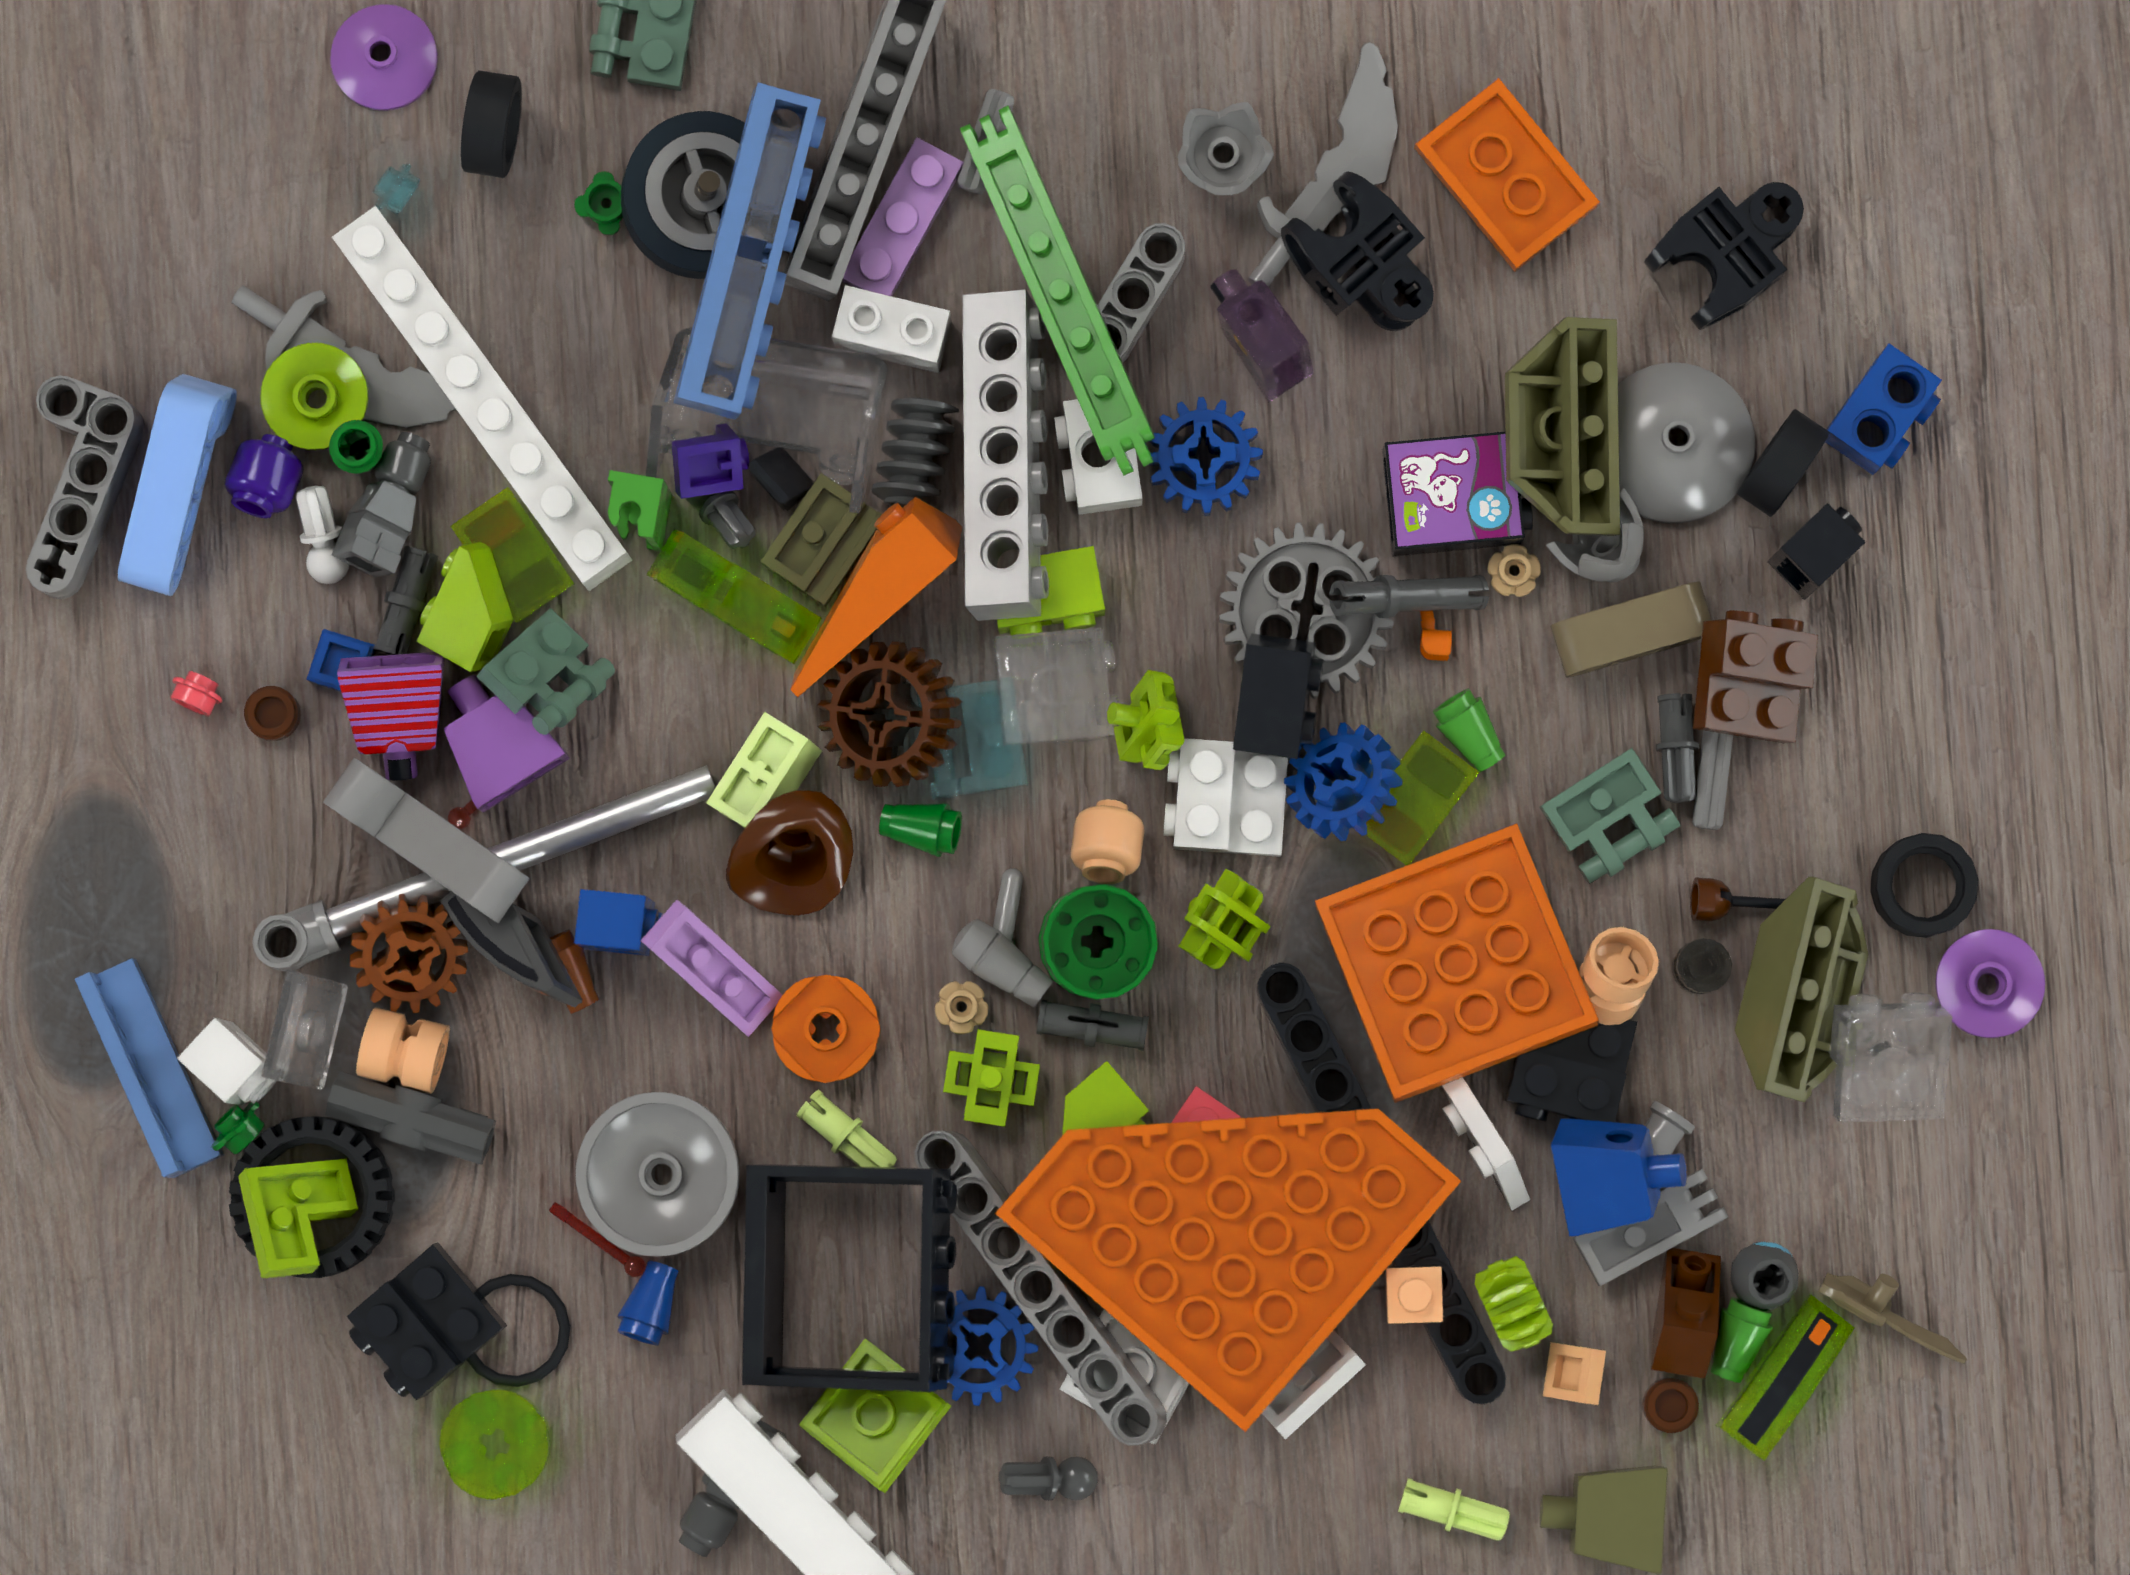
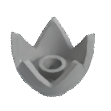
(1231, 127)
(1604, 556)

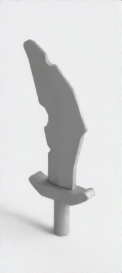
(1366, 149)
(394, 397)

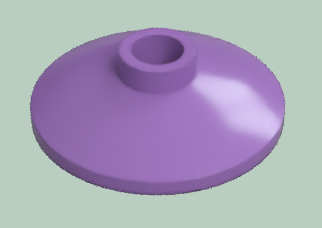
(397, 79)
(2017, 978)

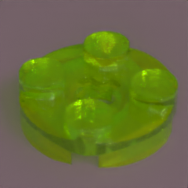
(465, 1455)

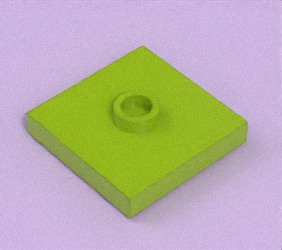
(874, 1428)

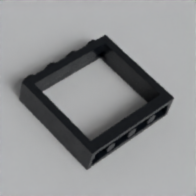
(766, 1279)

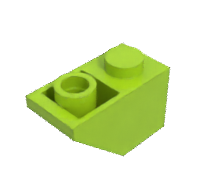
(1073, 594)
(470, 610)
(1102, 1102)

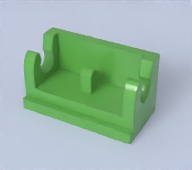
(641, 502)

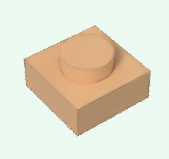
(1414, 1295)
(1574, 1373)

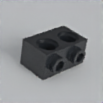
(1818, 550)

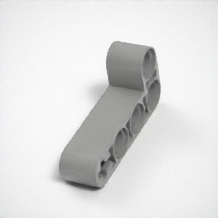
(72, 492)
(426, 840)

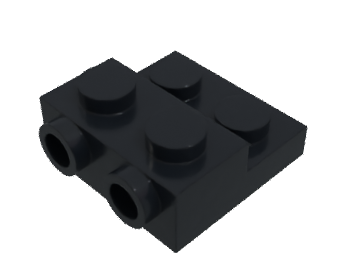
(1574, 1076)
(424, 1323)

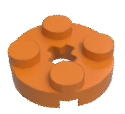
(825, 997)

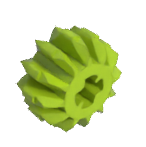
(1513, 1304)

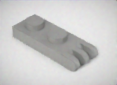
(1625, 1247)

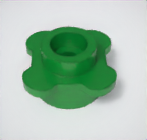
(590, 205)
(238, 1128)

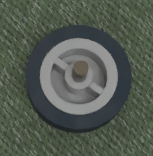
(679, 189)

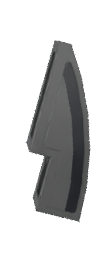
(516, 947)

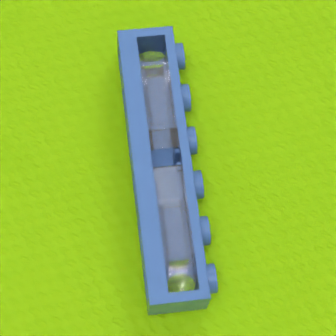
(748, 251)

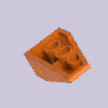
(899, 561)

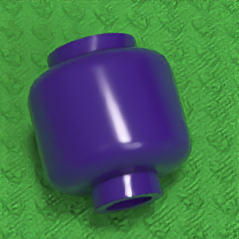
(263, 476)

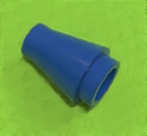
(649, 1306)

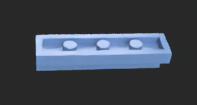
(149, 1068)

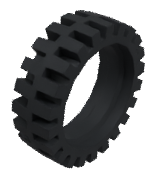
(361, 1152)

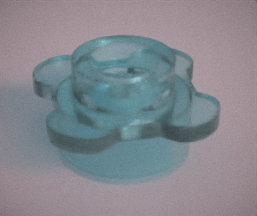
(395, 188)

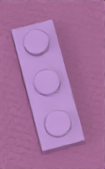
(902, 219)
(712, 968)

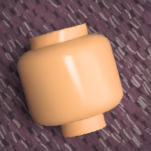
(1107, 842)

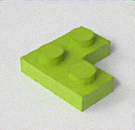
(282, 1204)

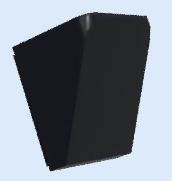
(781, 477)

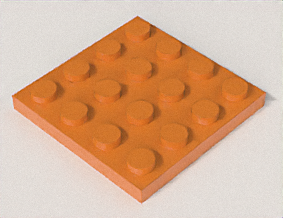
(1456, 963)

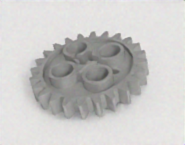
(1259, 602)

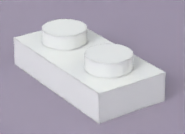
(1313, 1384)

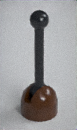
(1713, 900)

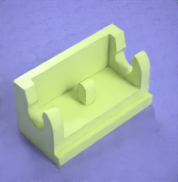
(767, 766)

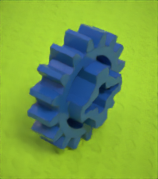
(1229, 456)
(1345, 801)
(998, 1328)

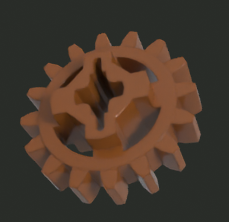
(392, 966)

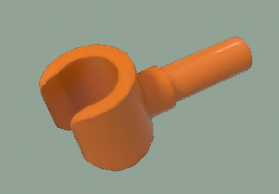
(1434, 643)

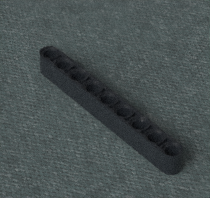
(1427, 1249)

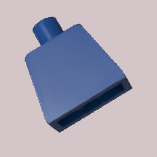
(1610, 1174)

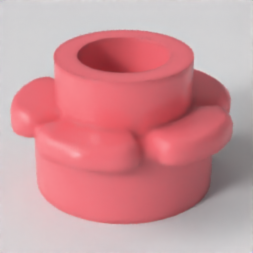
(196, 693)

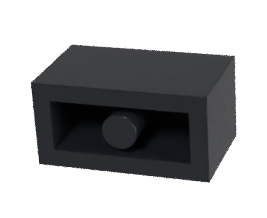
(1276, 696)

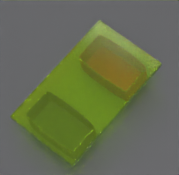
(522, 556)
(1430, 788)

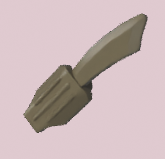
(1873, 1306)

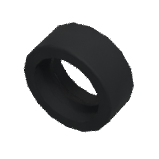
(491, 124)
(1783, 463)
(1956, 859)

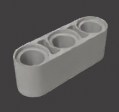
(1150, 276)

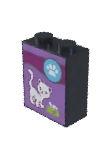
(1452, 495)

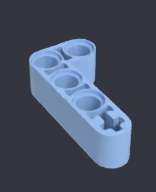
(173, 480)

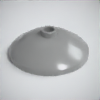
(1690, 479)
(620, 1164)

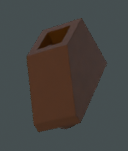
(1686, 1313)

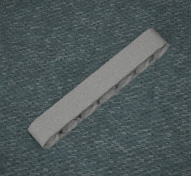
(1064, 1299)

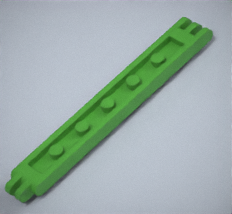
(1060, 290)

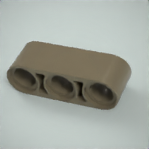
(1631, 629)

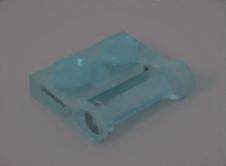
(991, 763)

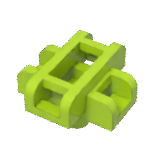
(1150, 724)
(1218, 917)
(991, 1078)

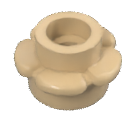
(1517, 585)
(964, 1021)

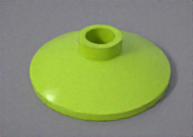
(295, 377)

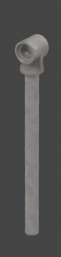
(320, 928)

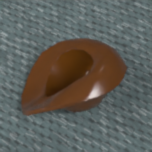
(792, 855)

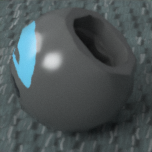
(1764, 1275)

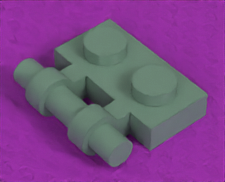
(659, 41)
(534, 660)
(1599, 802)

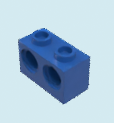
(1873, 404)
(614, 921)

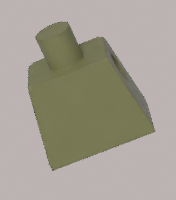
(1613, 1516)

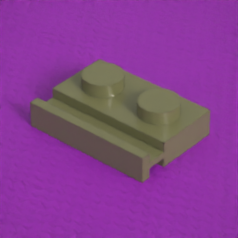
(821, 541)

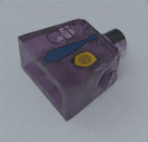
(1262, 334)

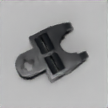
(1732, 246)
(1384, 274)

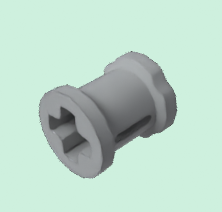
(1666, 1128)

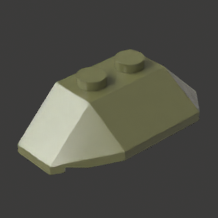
(1567, 427)
(1802, 965)

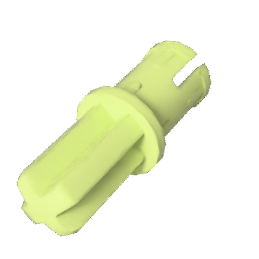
(845, 1133)
(1454, 1510)

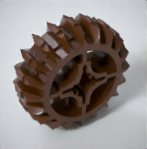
(894, 693)

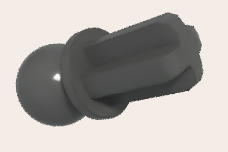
(726, 517)
(1073, 1478)

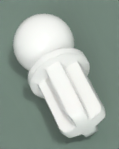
(320, 531)

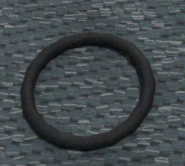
(563, 1336)

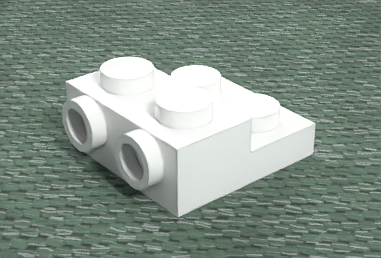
(1226, 799)

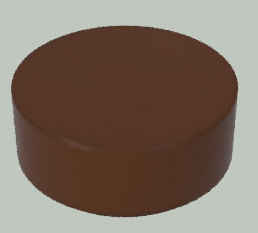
(272, 713)
(1670, 1405)

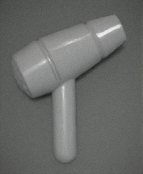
(992, 954)

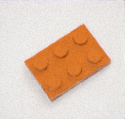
(1506, 174)

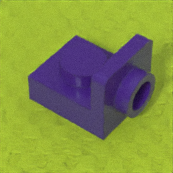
(709, 463)

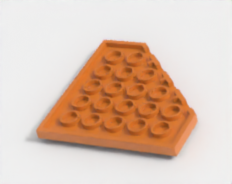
(1230, 1235)

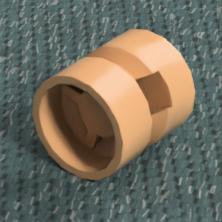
(1618, 973)
(403, 1050)

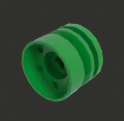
(1120, 919)

